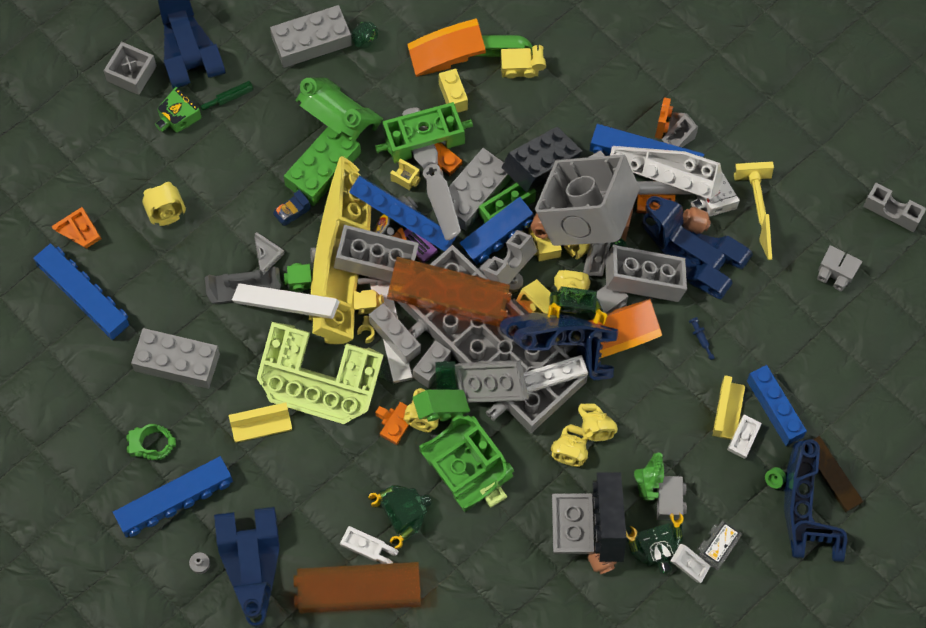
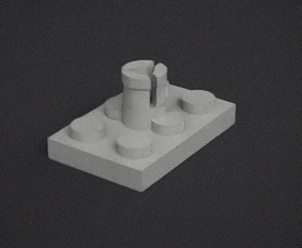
(572, 524)

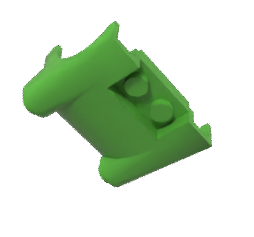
(334, 108)
(467, 461)

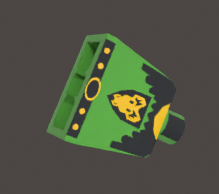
(177, 112)

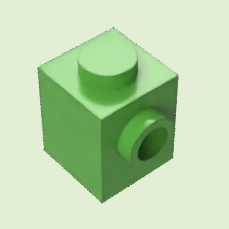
(298, 277)

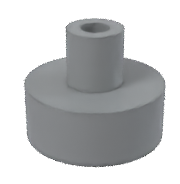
(516, 284)
(199, 567)

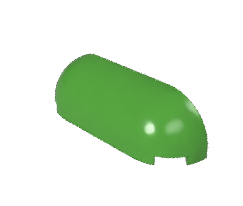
(494, 44)

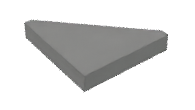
(267, 253)

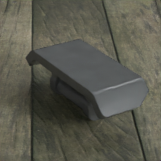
(222, 288)

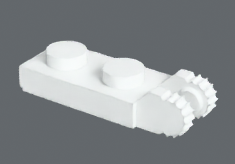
(366, 545)

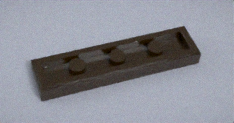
(836, 478)

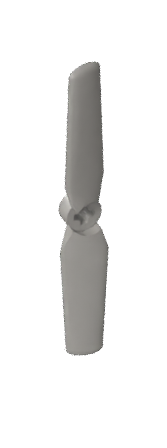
(436, 186)

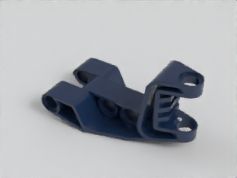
(186, 44)
(701, 252)
(544, 332)
(801, 470)
(250, 559)

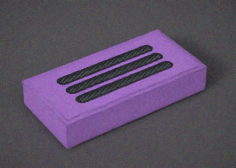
(425, 248)

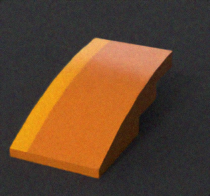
(446, 47)
(634, 324)

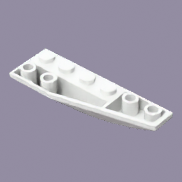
(675, 169)

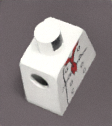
(722, 202)

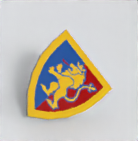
(382, 224)

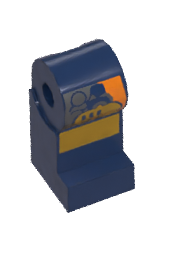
(292, 208)

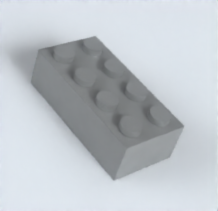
(311, 36)
(475, 185)
(371, 252)
(645, 273)
(175, 358)

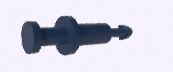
(701, 336)

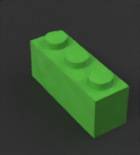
(500, 201)
(440, 404)

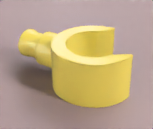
(366, 326)

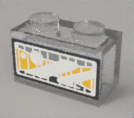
(719, 545)

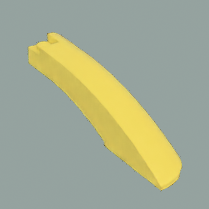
(340, 210)

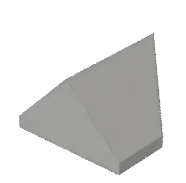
(680, 130)

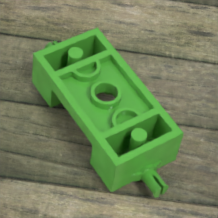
(403, 132)

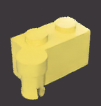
(522, 62)

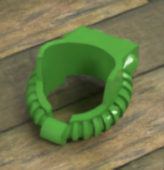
(136, 439)
(650, 477)

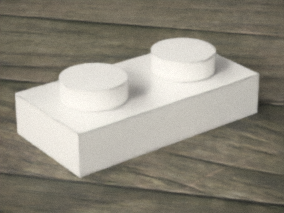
(744, 436)
(690, 563)

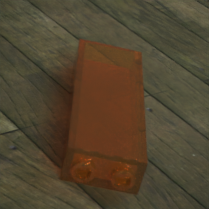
(449, 291)
(357, 587)

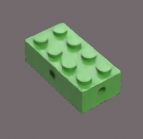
(316, 167)

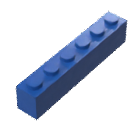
(606, 137)
(400, 212)
(81, 291)
(173, 497)

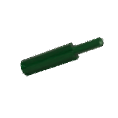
(230, 95)

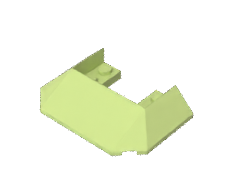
(313, 392)

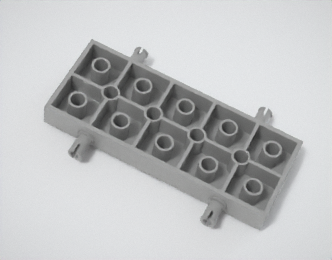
(482, 342)

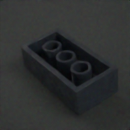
(533, 161)
(609, 517)

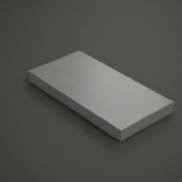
(492, 381)

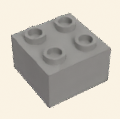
(130, 68)

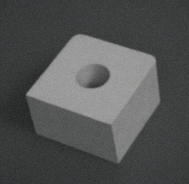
(587, 200)

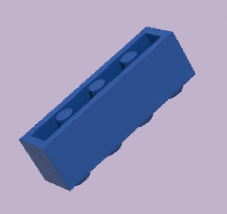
(497, 231)
(776, 405)

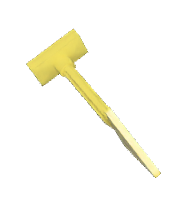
(754, 173)

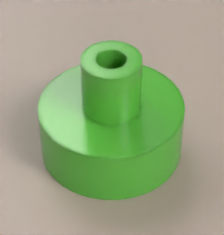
(775, 477)

